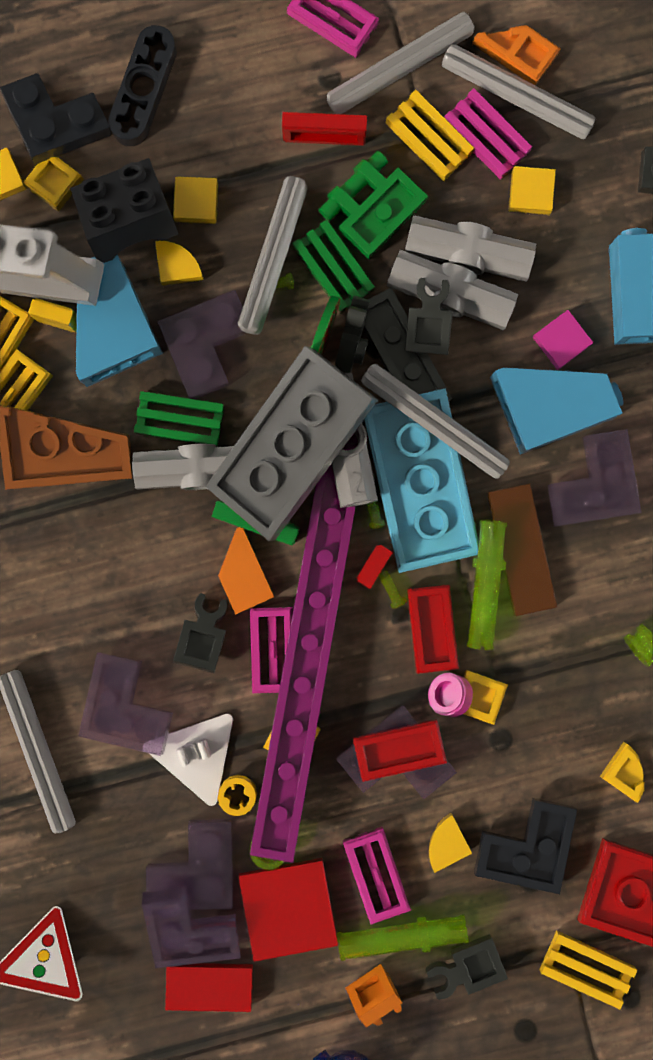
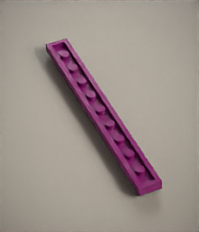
(303, 672)

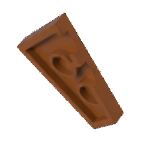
(57, 451)

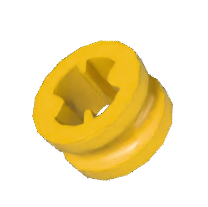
(225, 799)

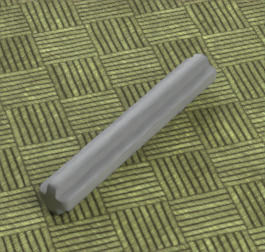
(400, 63)
(518, 91)
(272, 255)
(435, 421)
(36, 752)

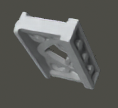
(42, 269)

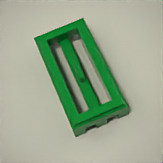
(313, 238)
(144, 412)

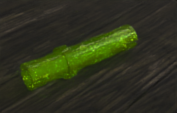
(487, 584)
(403, 937)

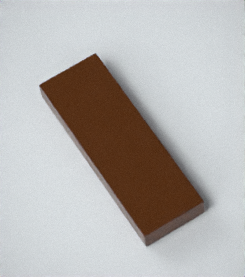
(523, 551)

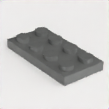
(291, 443)

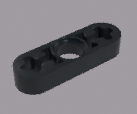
(141, 54)

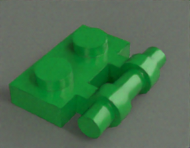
(382, 212)

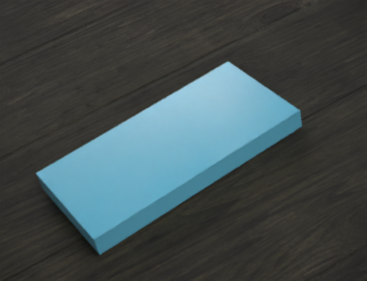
(420, 488)

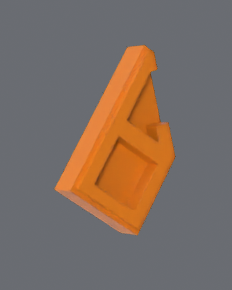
(520, 51)
(243, 575)

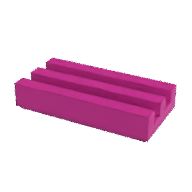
(330, 33)
(499, 123)
(270, 613)
(365, 841)

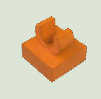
(374, 996)

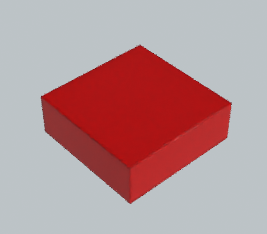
(373, 566)

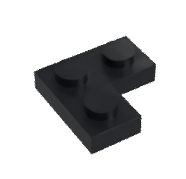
(51, 129)
(539, 857)

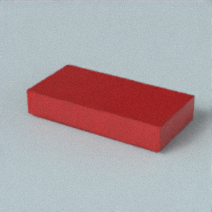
(324, 128)
(432, 629)
(399, 750)
(209, 987)

